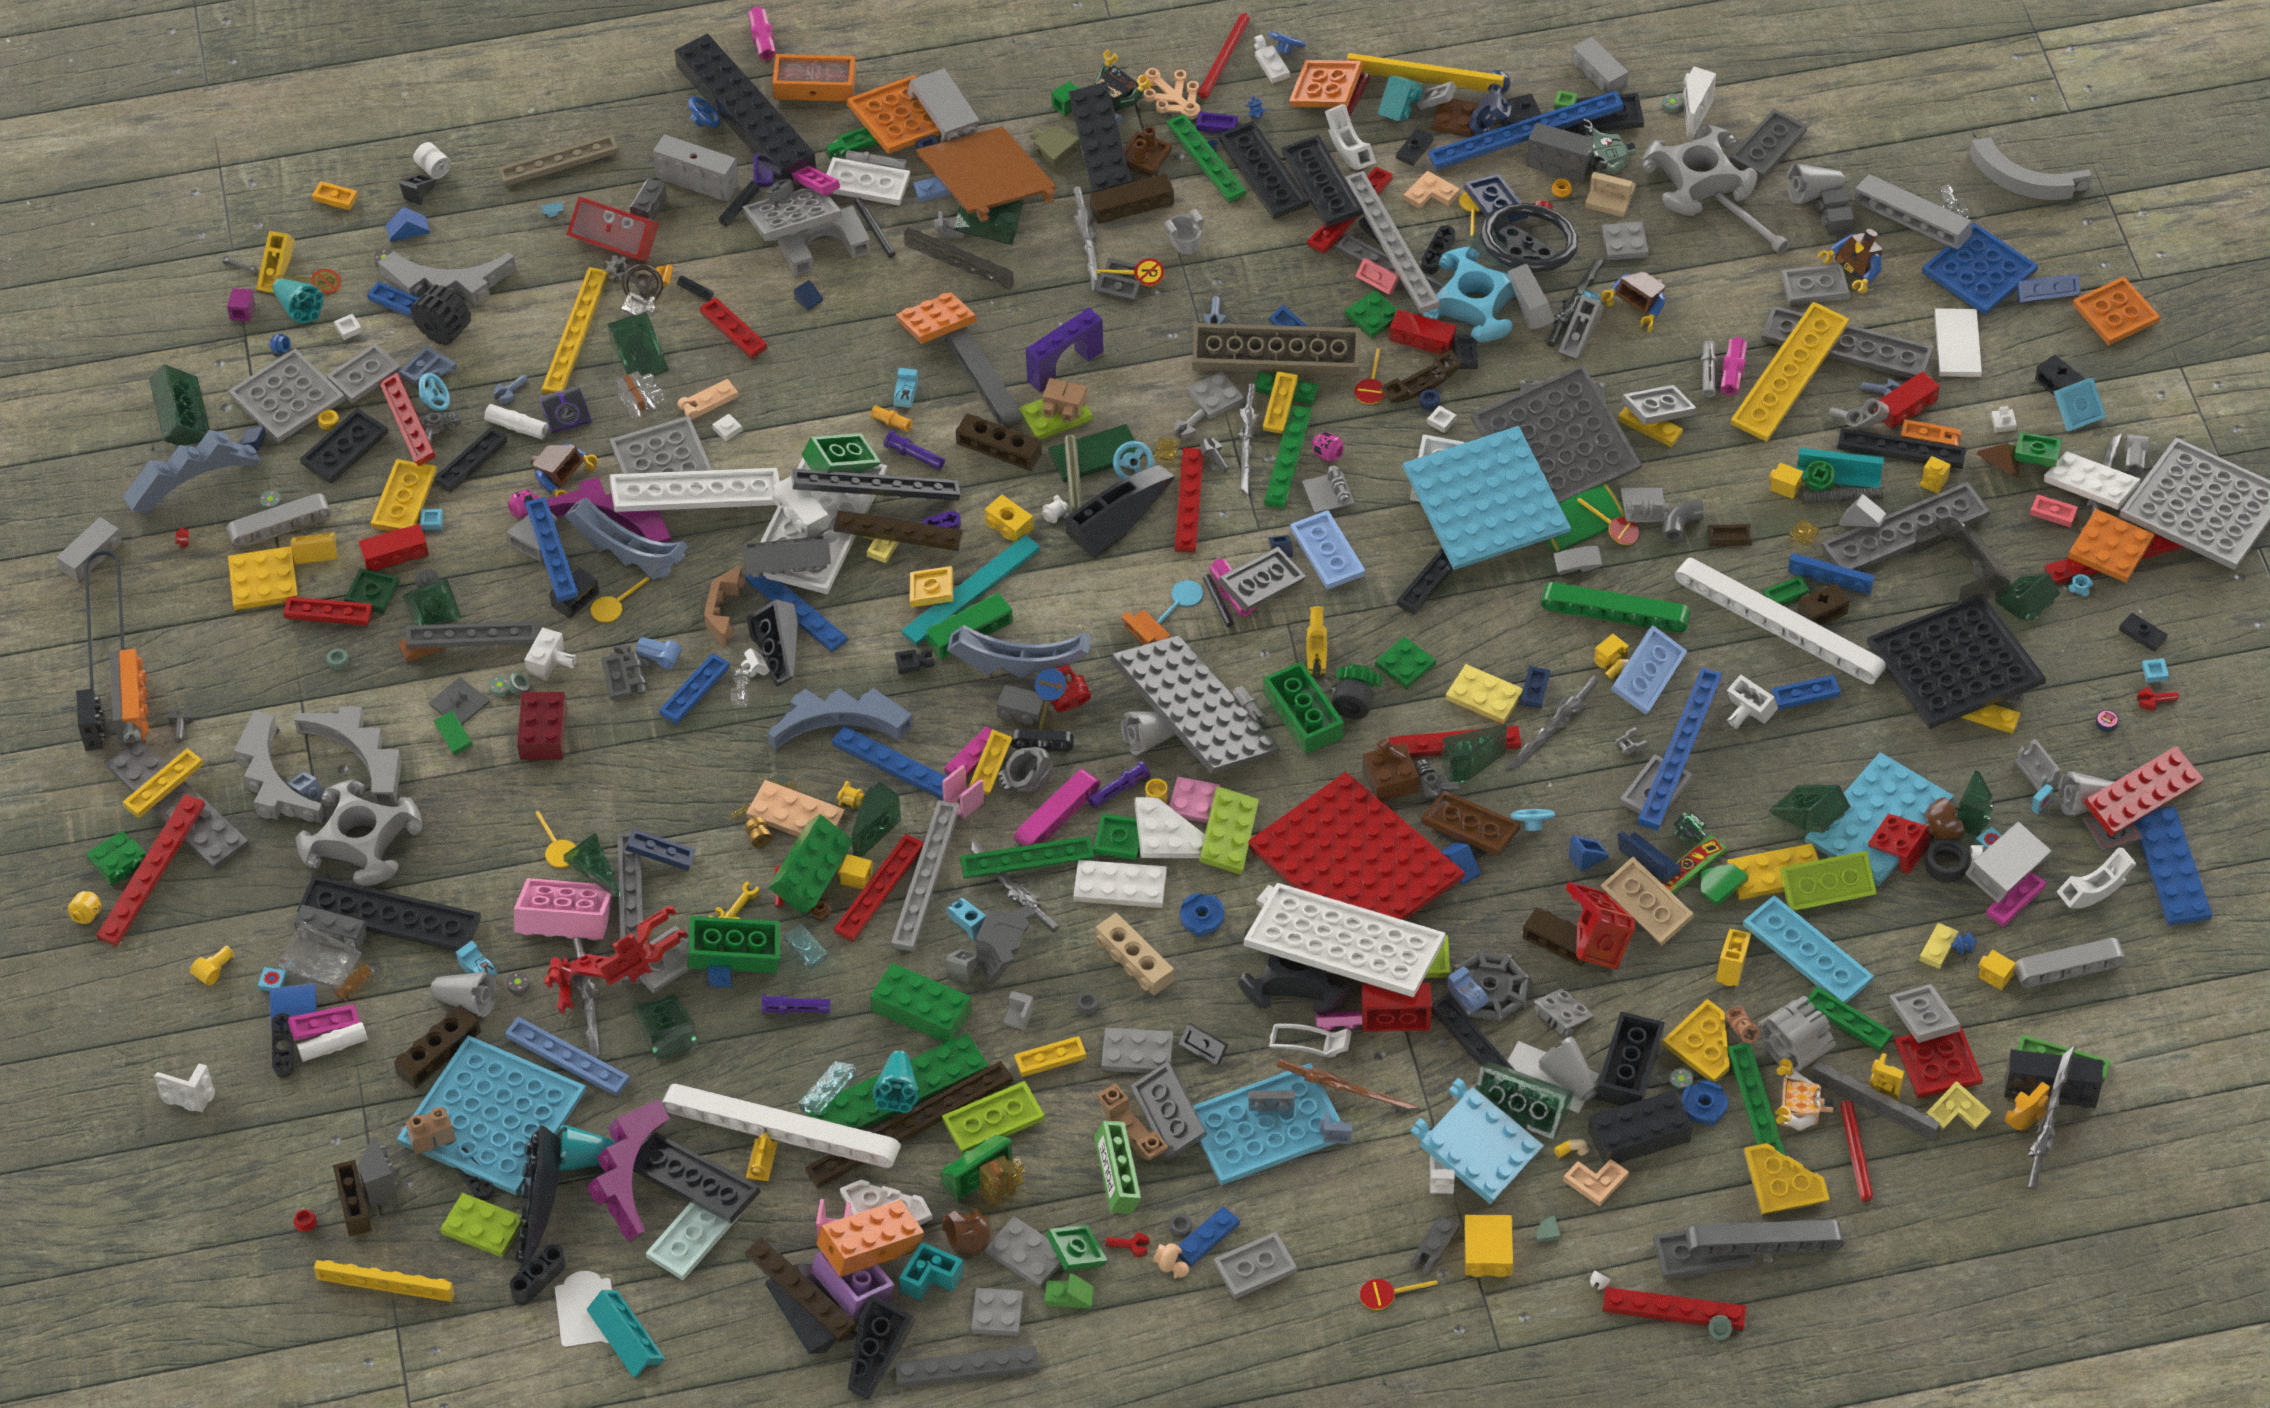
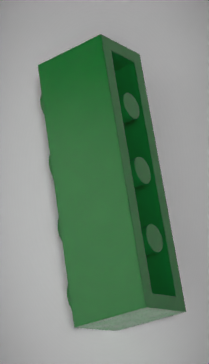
(982, 617)

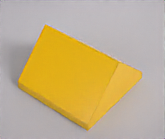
(314, 548)

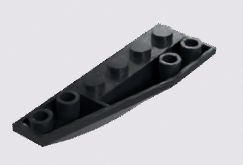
(1116, 510)
(538, 1191)

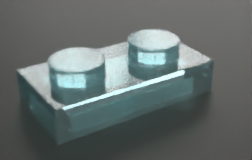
(805, 946)

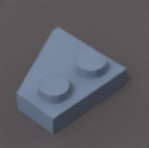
(426, 362)

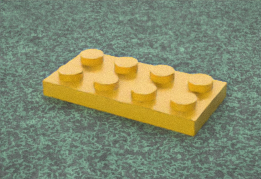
(403, 495)
(1765, 872)

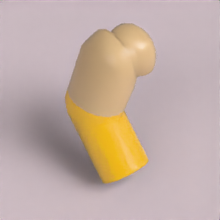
(1616, 668)
(1571, 1145)

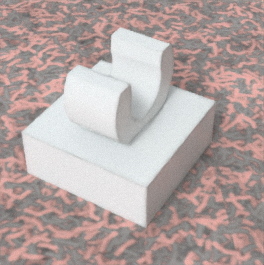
(2003, 420)
(755, 662)

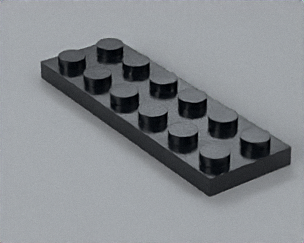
(1099, 137)
(1263, 169)
(1322, 181)
(694, 1178)

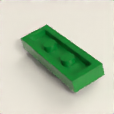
(1304, 392)

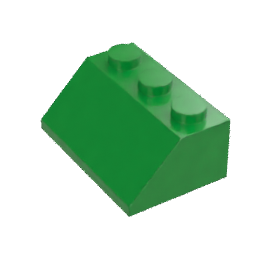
(964, 1174)

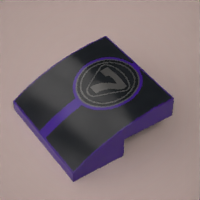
(565, 409)

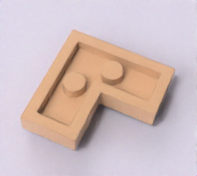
(1431, 186)
(1596, 1186)

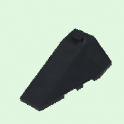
(776, 636)
(878, 1341)

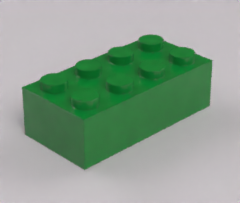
(1303, 707)
(811, 864)
(733, 943)
(920, 1003)

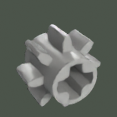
(612, 270)

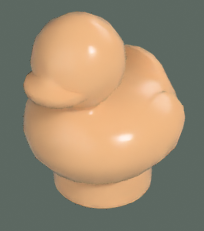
(1166, 1259)

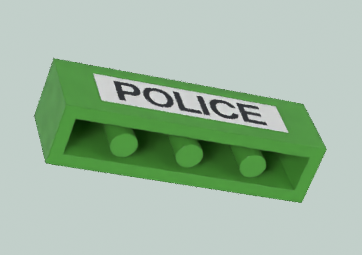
(1117, 1167)

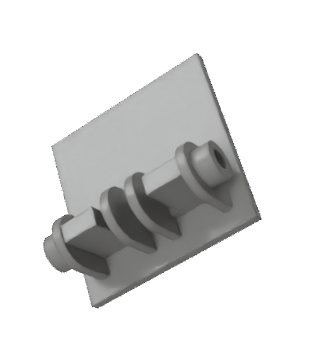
(1328, 491)
(1644, 504)
(1561, 1011)

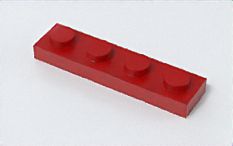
(733, 328)
(328, 611)

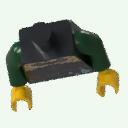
(1122, 88)

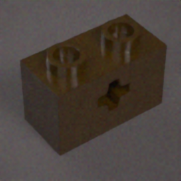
(1824, 605)

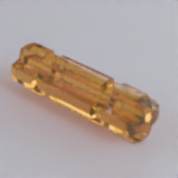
(353, 981)

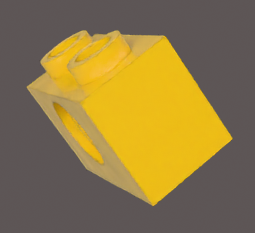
(1008, 519)

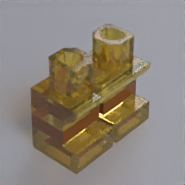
(1000, 1178)

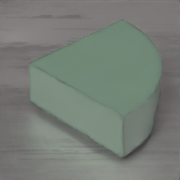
(1548, 1230)

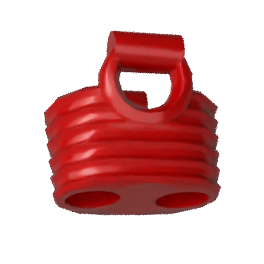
(1076, 691)

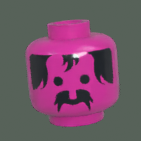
(1328, 446)
(517, 503)

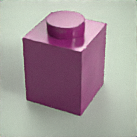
(241, 304)

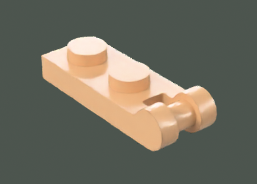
(708, 399)

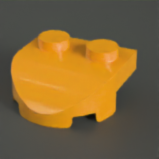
(2028, 1108)

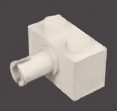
(546, 653)
(1750, 701)

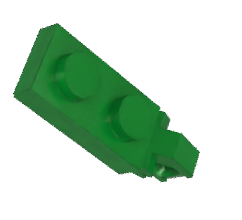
(852, 141)

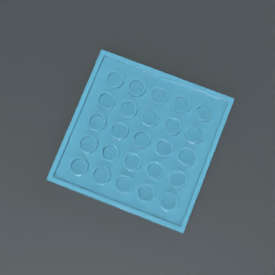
(1486, 497)
(494, 1110)

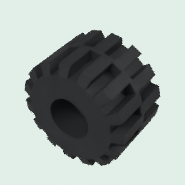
(440, 314)

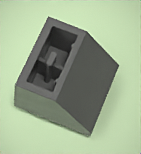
(377, 1174)

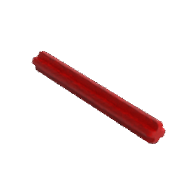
(1856, 1151)

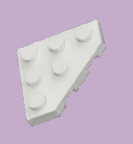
(1165, 832)
(866, 1197)

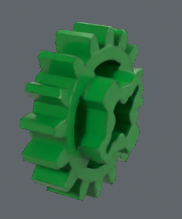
(1360, 673)

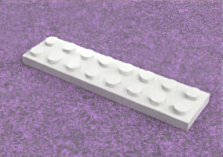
(693, 489)

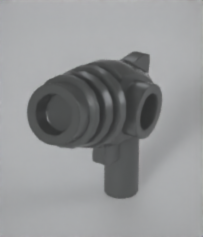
(435, 423)
(1431, 782)

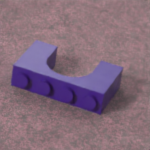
(1042, 356)

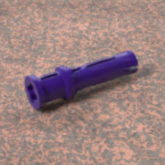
(906, 447)
(1127, 780)
(783, 1005)

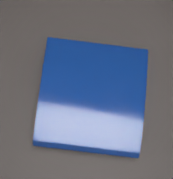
(293, 1000)

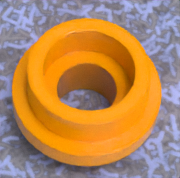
(1561, 188)

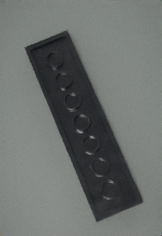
(394, 913)

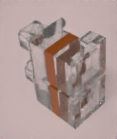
(635, 393)

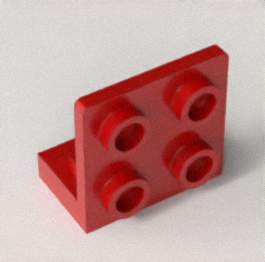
(1902, 839)

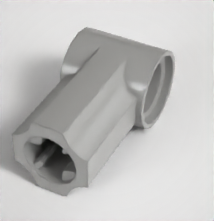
(2135, 451)

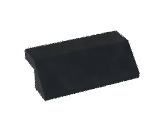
(809, 1331)

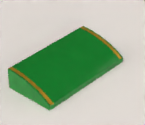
(1584, 522)

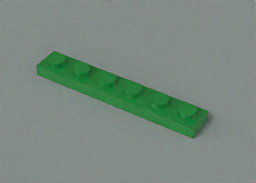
(1206, 158)
(1288, 456)
(1026, 857)
(1754, 1096)

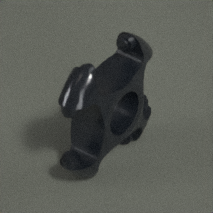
(1285, 982)

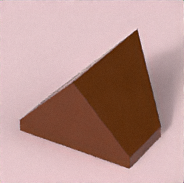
(2002, 457)

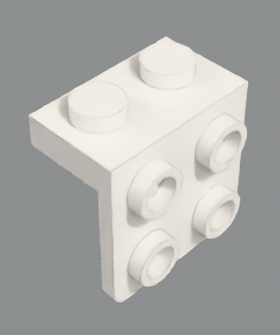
(189, 1094)

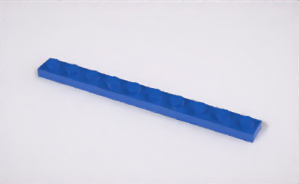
(1521, 131)
(1679, 749)

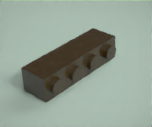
(1131, 198)

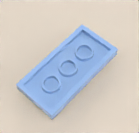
(1327, 550)
(1648, 670)

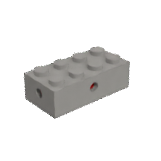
(695, 168)

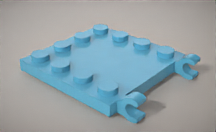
(1478, 1143)

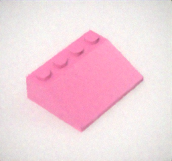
(562, 909)

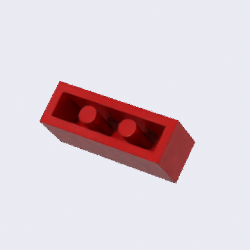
(1422, 332)
(1910, 399)
(393, 548)

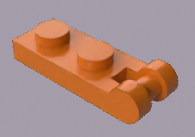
(1931, 433)

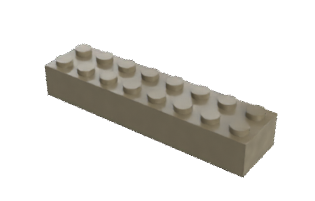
(1276, 349)

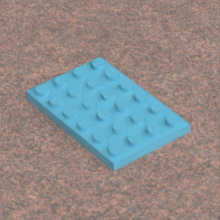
(1878, 791)
(1253, 1141)

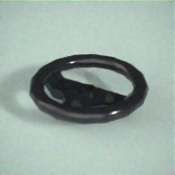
(1526, 247)

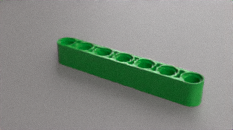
(1615, 607)

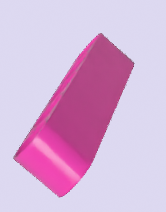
(1057, 809)

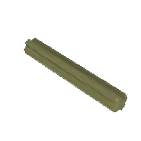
(1073, 472)

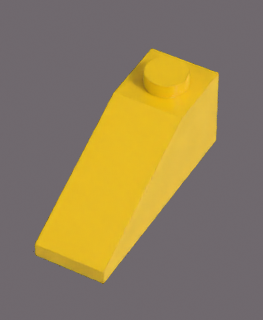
(275, 259)
(1733, 957)

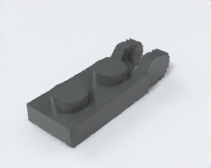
(1435, 1243)

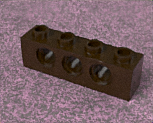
(999, 442)
(433, 1056)

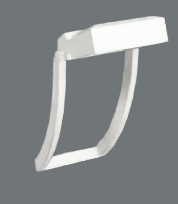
(1334, 1043)

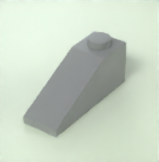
(1530, 298)
(1581, 327)

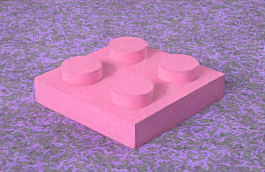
(1193, 799)

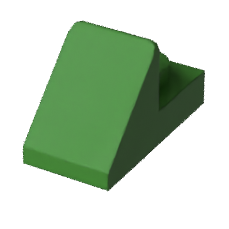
(1072, 1294)

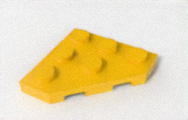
(1702, 1041)
(1782, 1181)

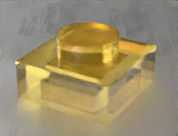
(1166, 449)
(1804, 532)

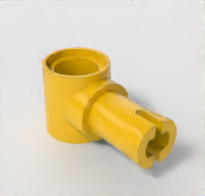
(209, 969)

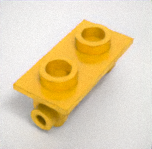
(762, 1158)

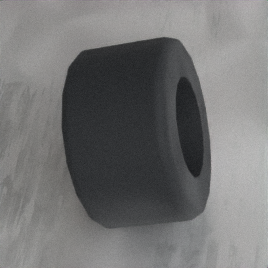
(1352, 699)

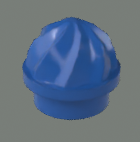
(279, 343)

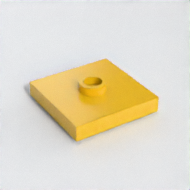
(931, 586)

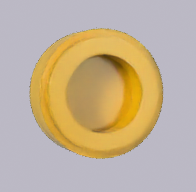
(328, 420)

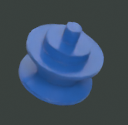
(1255, 107)
(1964, 943)

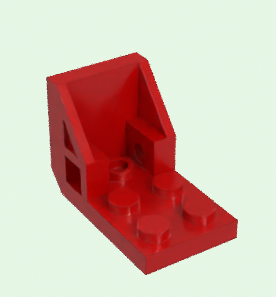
(1602, 927)

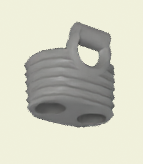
(1184, 233)

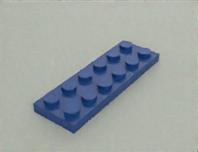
(2172, 868)

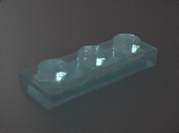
(827, 1087)

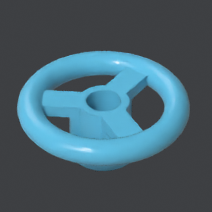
(431, 393)
(1125, 461)
(1533, 818)

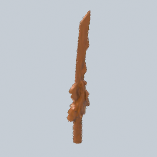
(1323, 1078)

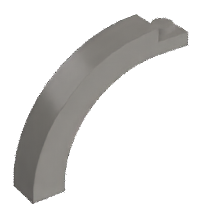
(2024, 181)

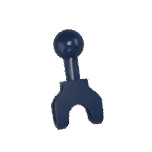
(1491, 106)

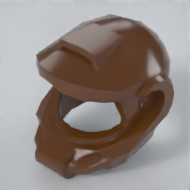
(967, 1232)

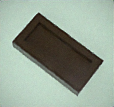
(1729, 535)

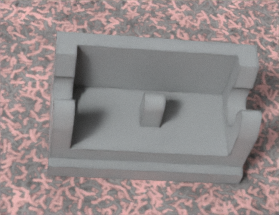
(2037, 766)

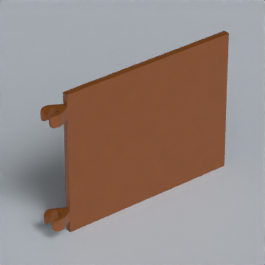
(986, 171)

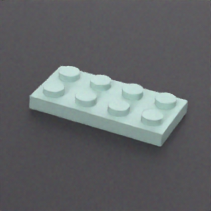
(687, 1240)

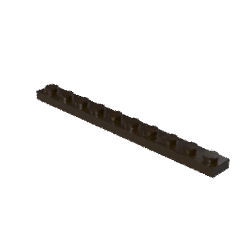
(918, 1119)

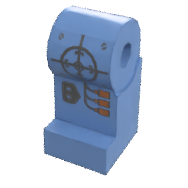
(1466, 990)

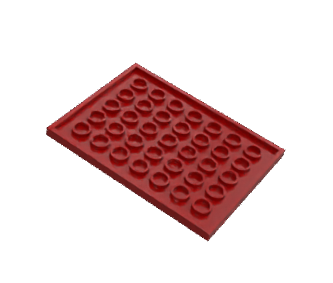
(1355, 852)

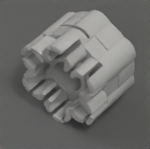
(1793, 1036)

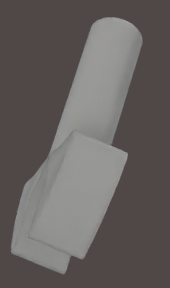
(1189, 432)

